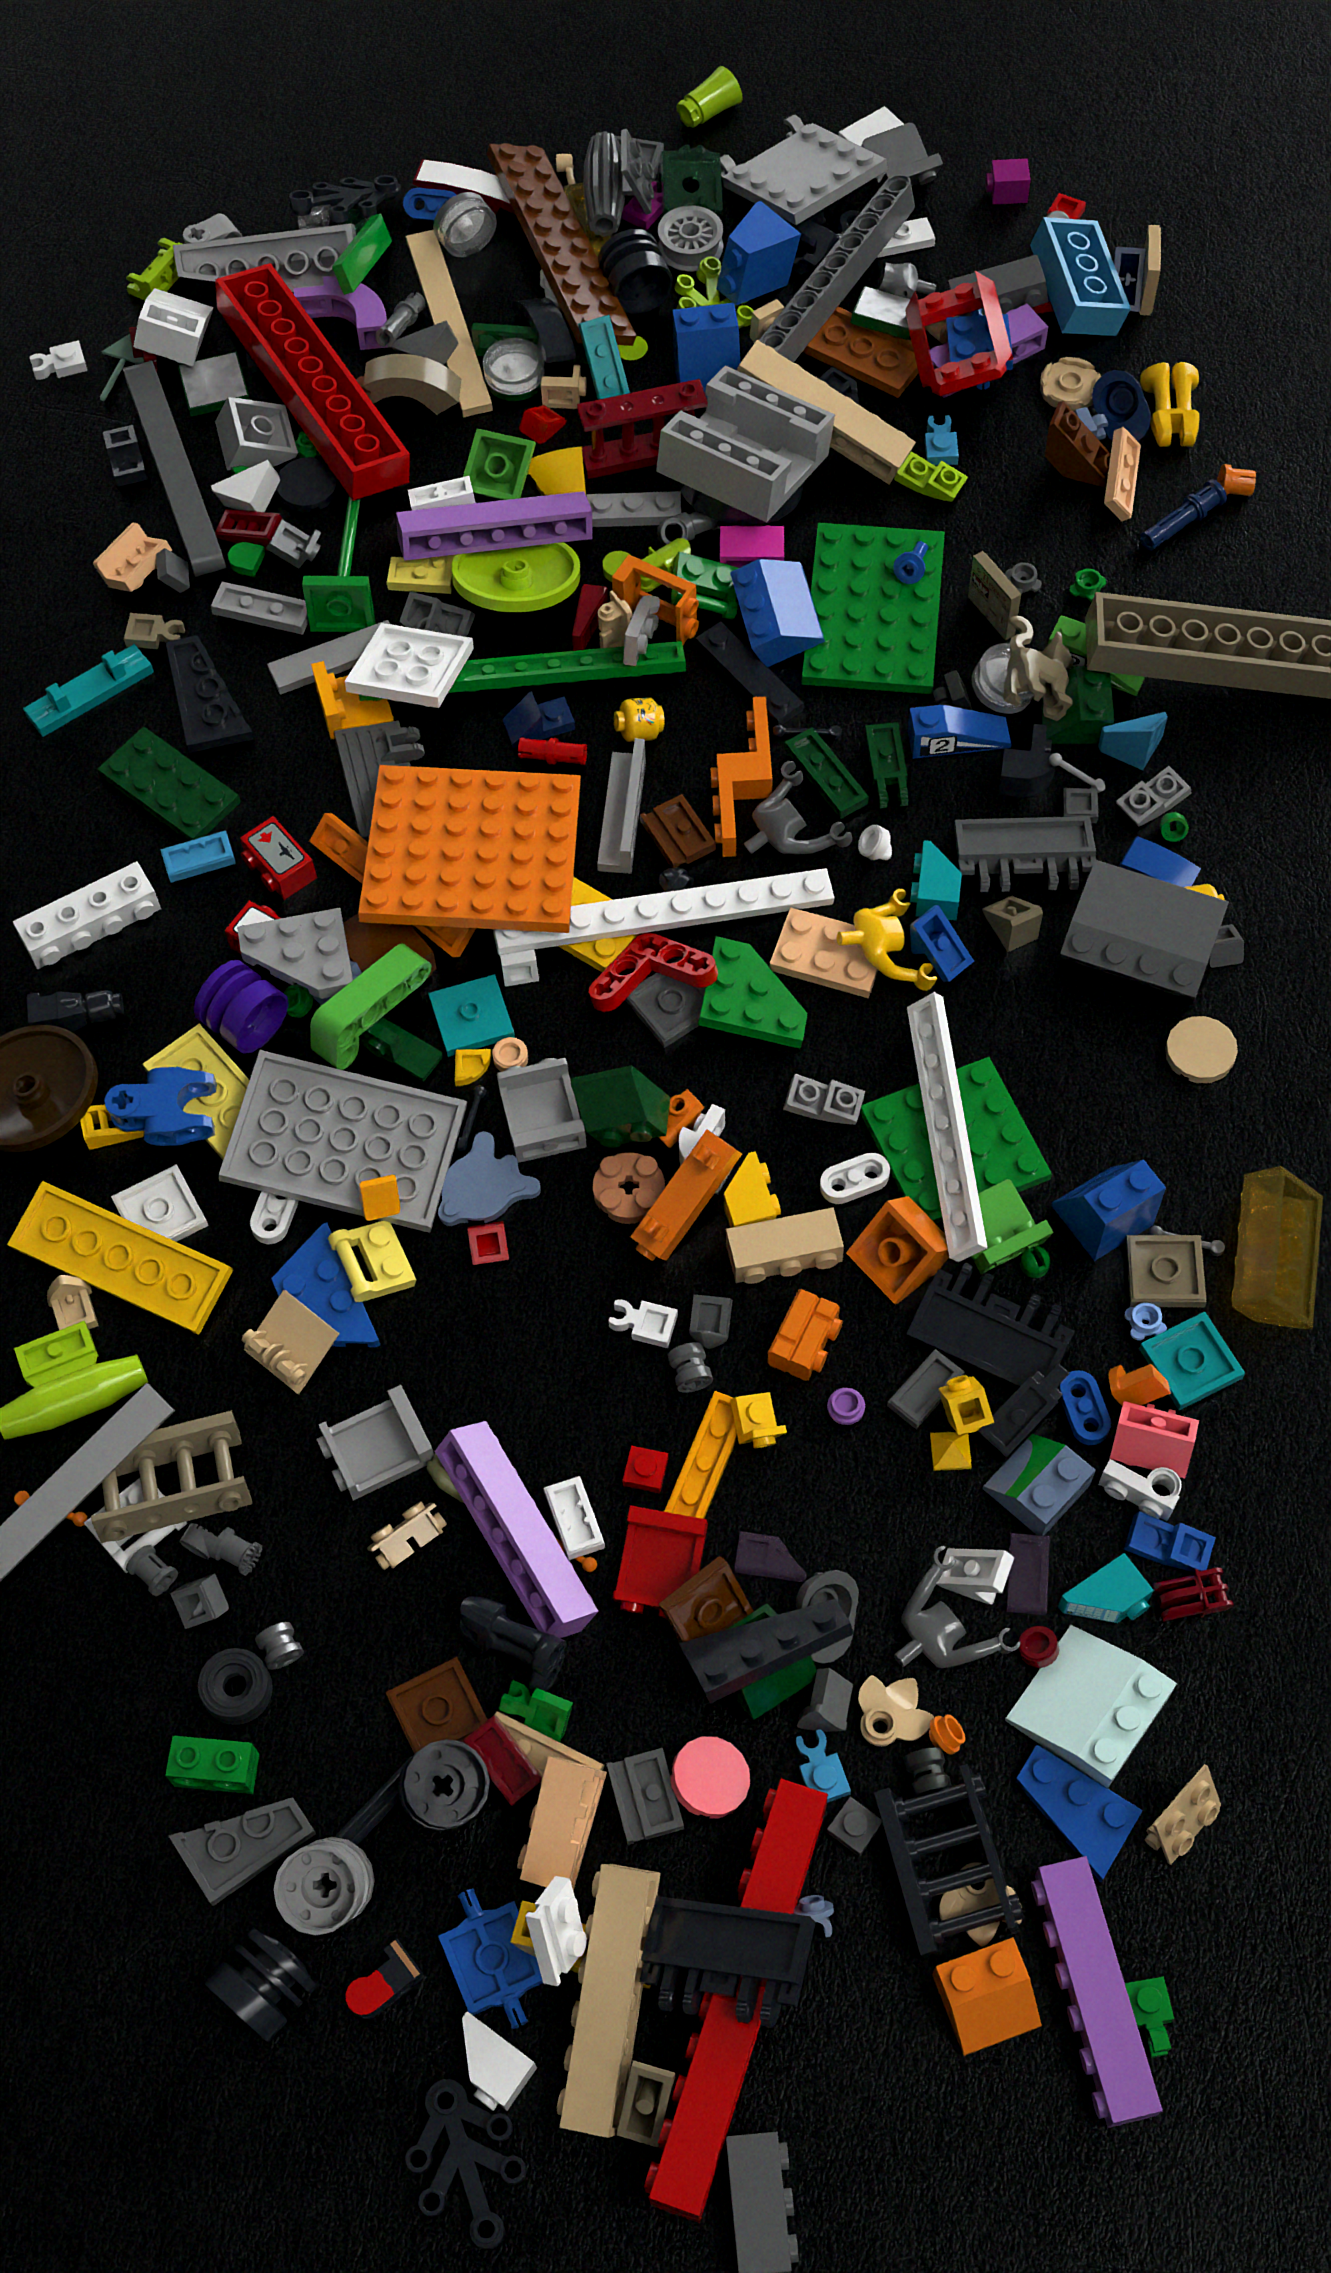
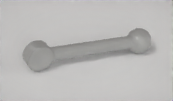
(1056, 760)

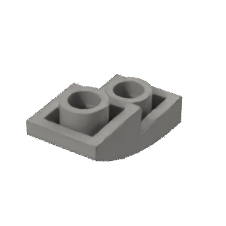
(1155, 797)
(824, 1102)

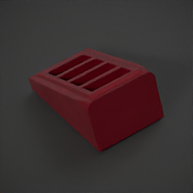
(254, 520)
(586, 619)

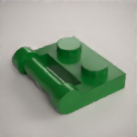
(710, 579)

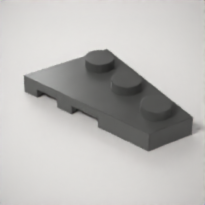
(240, 1848)

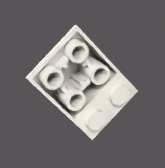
(172, 326)

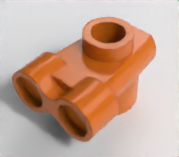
(683, 1112)

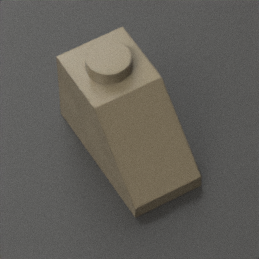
(646, 2103)

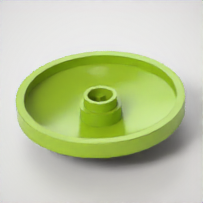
(517, 577)

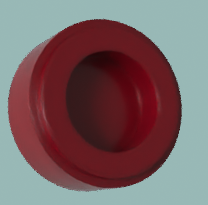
(1038, 1646)

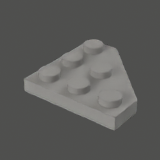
(301, 950)

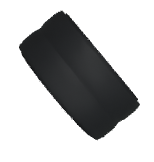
(231, 1664)

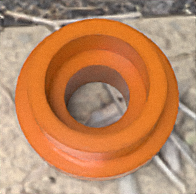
(946, 1733)

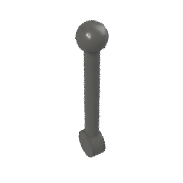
(1216, 1247)

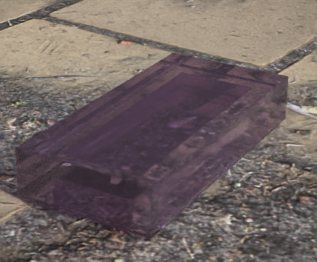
(1028, 1574)

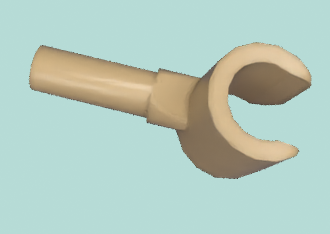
(565, 164)

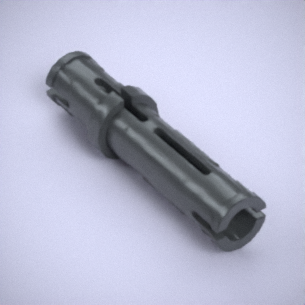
(404, 315)

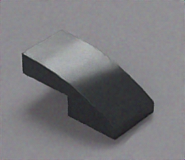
(125, 455)

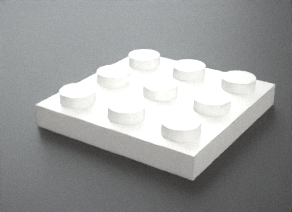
(409, 665)

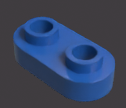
(433, 201)
(1085, 1409)

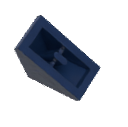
(1130, 269)

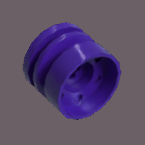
(240, 1006)

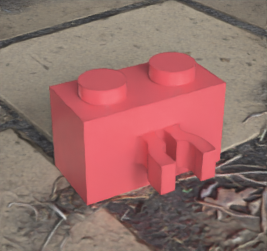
(1154, 1438)

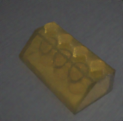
(1277, 1249)

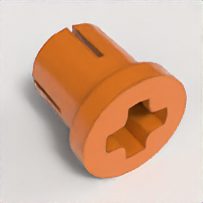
(1237, 480)

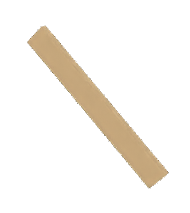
(445, 306)

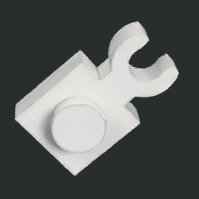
(64, 360)
(649, 1324)

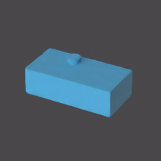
(1080, 276)

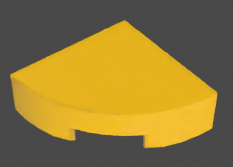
(471, 1065)

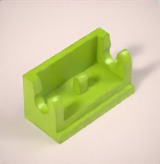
(159, 274)

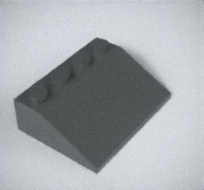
(1144, 930)

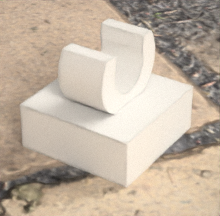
(519, 967)

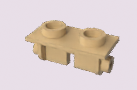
(613, 621)
(392, 1541)

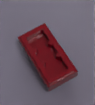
(504, 1760)

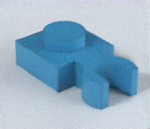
(941, 443)
(822, 1771)

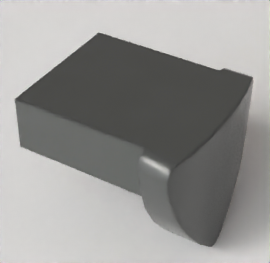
(828, 1703)

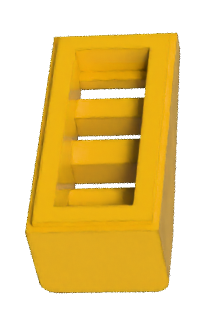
(105, 1135)

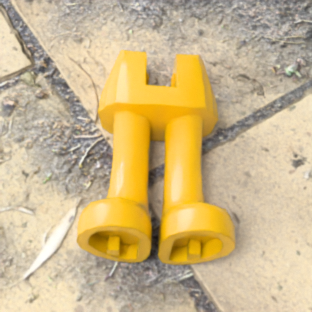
(1177, 420)

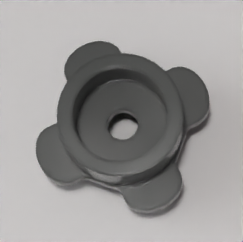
(1024, 577)

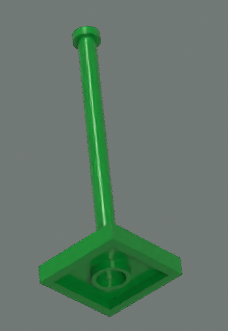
(342, 600)

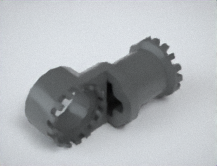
(689, 525)
(225, 1547)

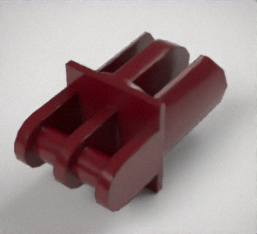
(1188, 1597)

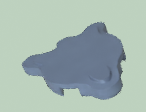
(483, 1186)

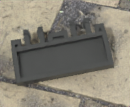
(360, 755)
(1025, 845)

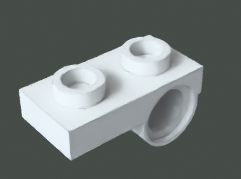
(1125, 1484)

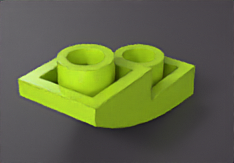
(923, 477)

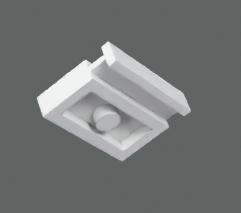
(556, 1930)

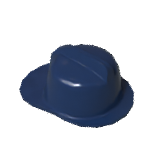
(1122, 403)

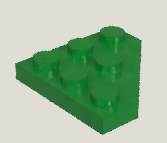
(750, 998)

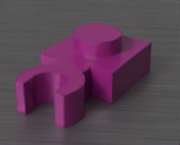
(635, 214)

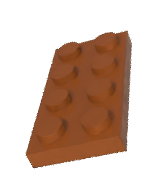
(865, 353)

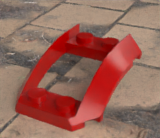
(952, 303)

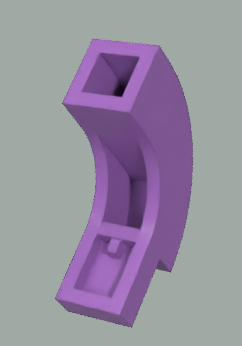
(360, 308)

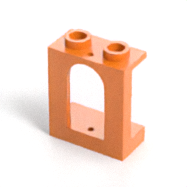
(627, 587)

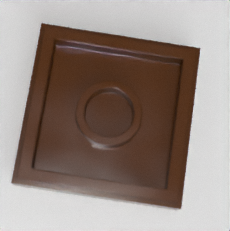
(706, 1603)
(437, 1706)

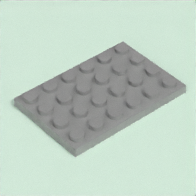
(325, 1130)

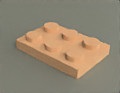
(811, 953)

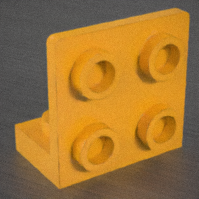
(343, 708)

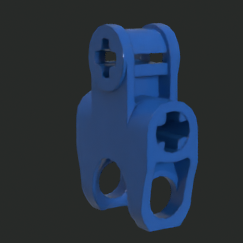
(160, 1106)

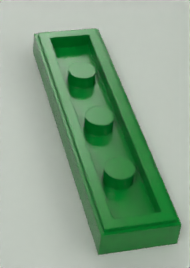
(362, 254)

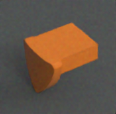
(1138, 1386)

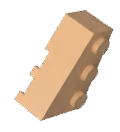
(561, 1821)

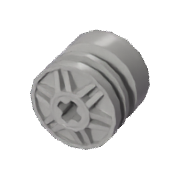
(311, 1904)

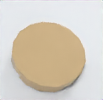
(1070, 382)
(1201, 1049)

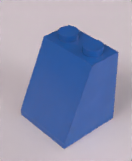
(758, 255)
(705, 341)
(1112, 1206)

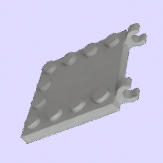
(803, 171)

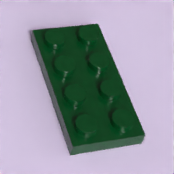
(169, 785)

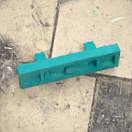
(88, 689)

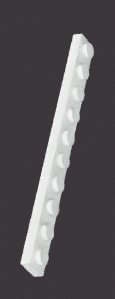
(678, 910)

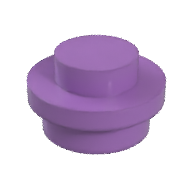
(846, 1406)

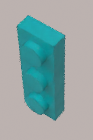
(603, 357)

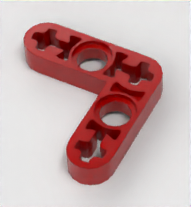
(612, 989)

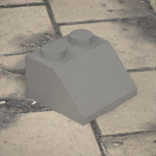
(254, 433)

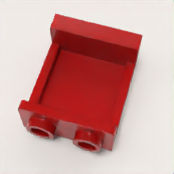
(657, 1557)

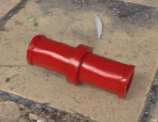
(552, 751)

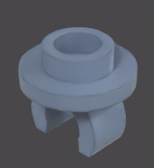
(818, 1910)

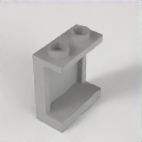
(541, 1109)
(376, 1445)

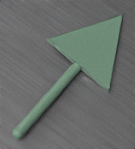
(123, 350)

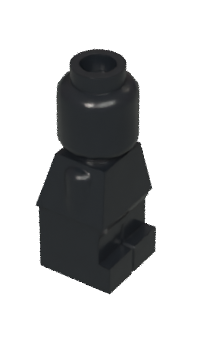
(71, 1010)

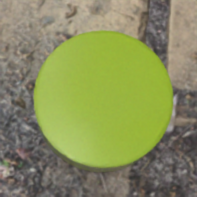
(612, 562)

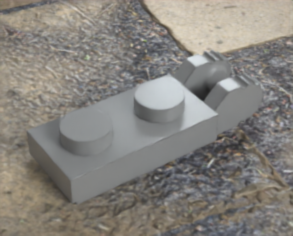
(640, 629)

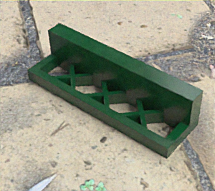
(488, 334)

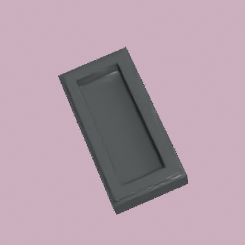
(920, 1392)

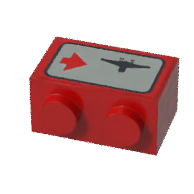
(278, 858)

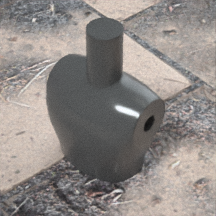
(903, 280)

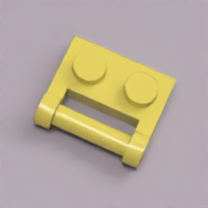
(382, 1256)

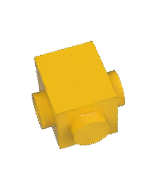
(965, 1404)

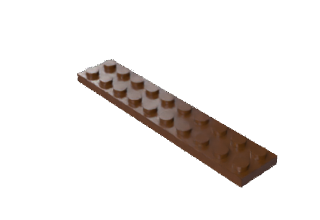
(557, 238)

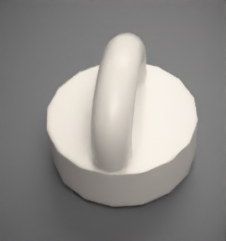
(875, 843)

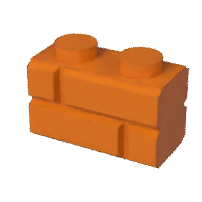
(804, 1335)

